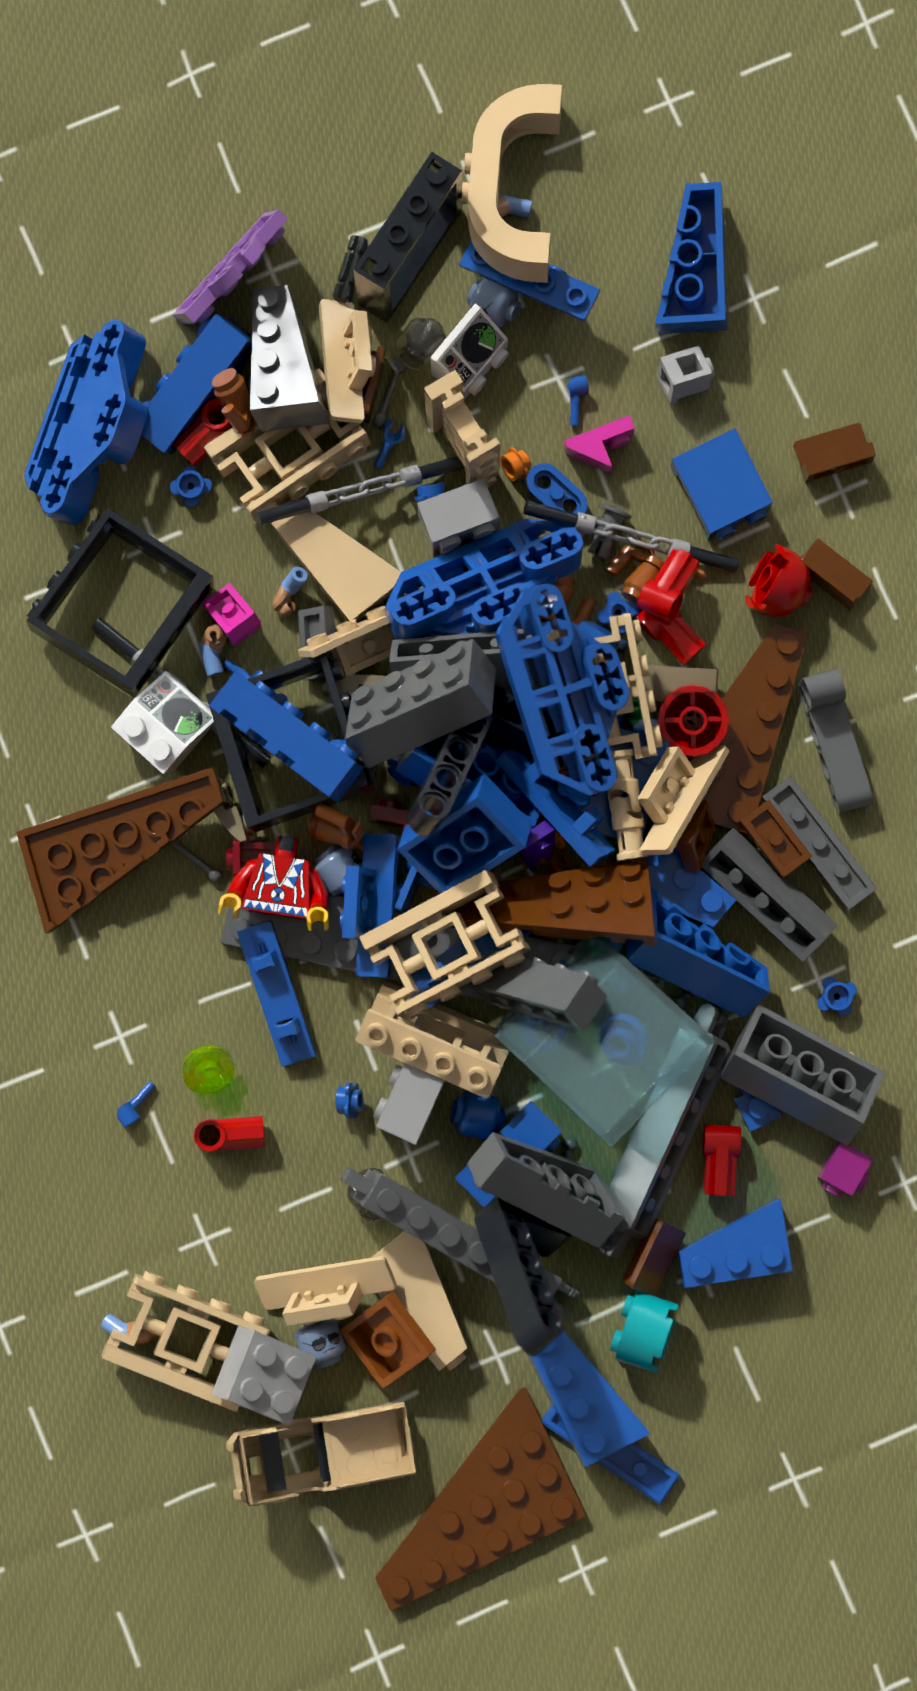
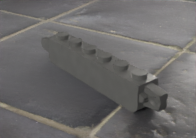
(663, 1138)
(431, 1224)

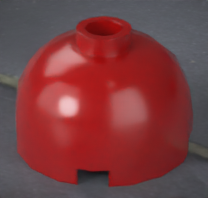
(779, 583)
(695, 737)

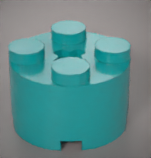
(644, 1332)

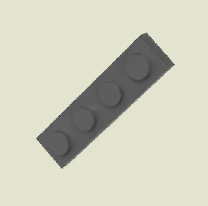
(828, 853)

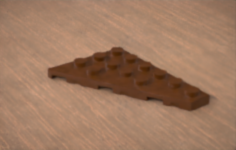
(494, 1504)

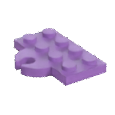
(229, 270)

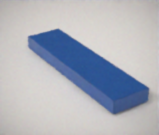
(630, 1464)

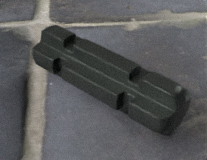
(344, 289)

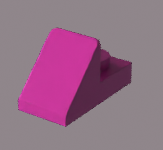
(591, 445)
(232, 614)

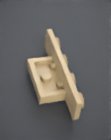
(346, 358)
(355, 643)
(675, 794)
(324, 1290)

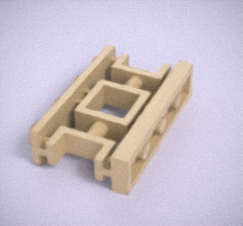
(448, 412)
(298, 474)
(635, 685)
(432, 917)
(436, 1042)
(174, 1369)

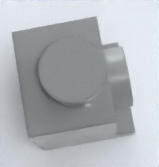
(684, 373)

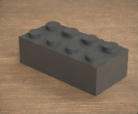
(421, 703)
(803, 1075)

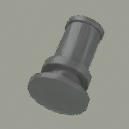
(601, 545)

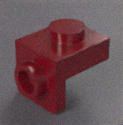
(389, 814)
(243, 852)

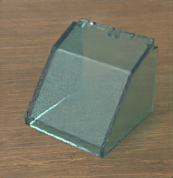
(623, 1057)

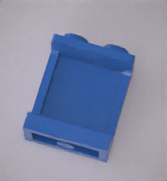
(722, 485)

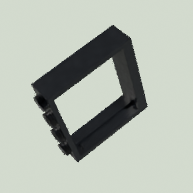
(409, 237)
(80, 558)
(238, 761)

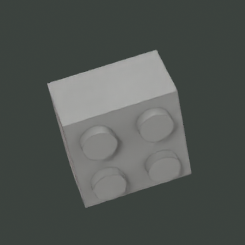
(458, 517)
(409, 1102)
(263, 1375)

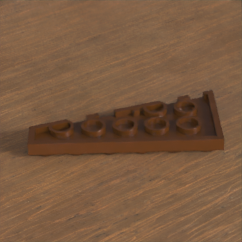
(756, 714)
(96, 848)
(577, 903)

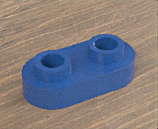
(559, 491)

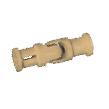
(626, 811)

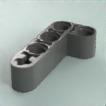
(834, 740)

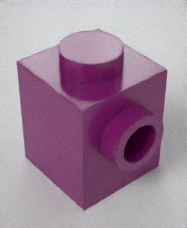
(845, 1170)

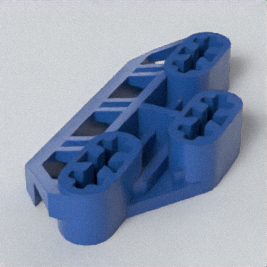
(88, 421)
(488, 591)
(572, 691)

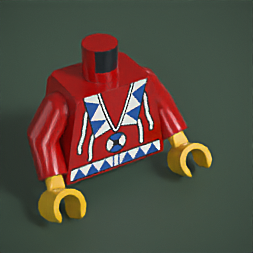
(279, 887)

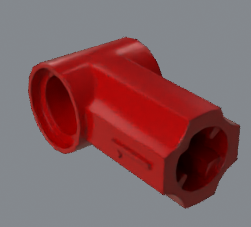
(201, 433)
(665, 593)
(674, 635)
(235, 1133)
(721, 1151)

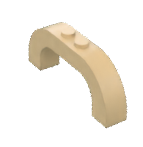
(513, 115)

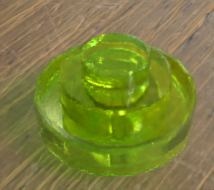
(207, 1069)

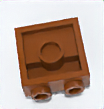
(387, 1340)

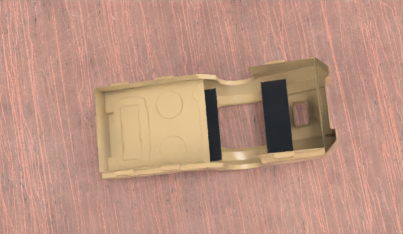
(350, 1447)

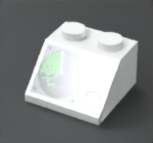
(471, 351)
(164, 723)

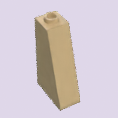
(338, 564)
(425, 1298)

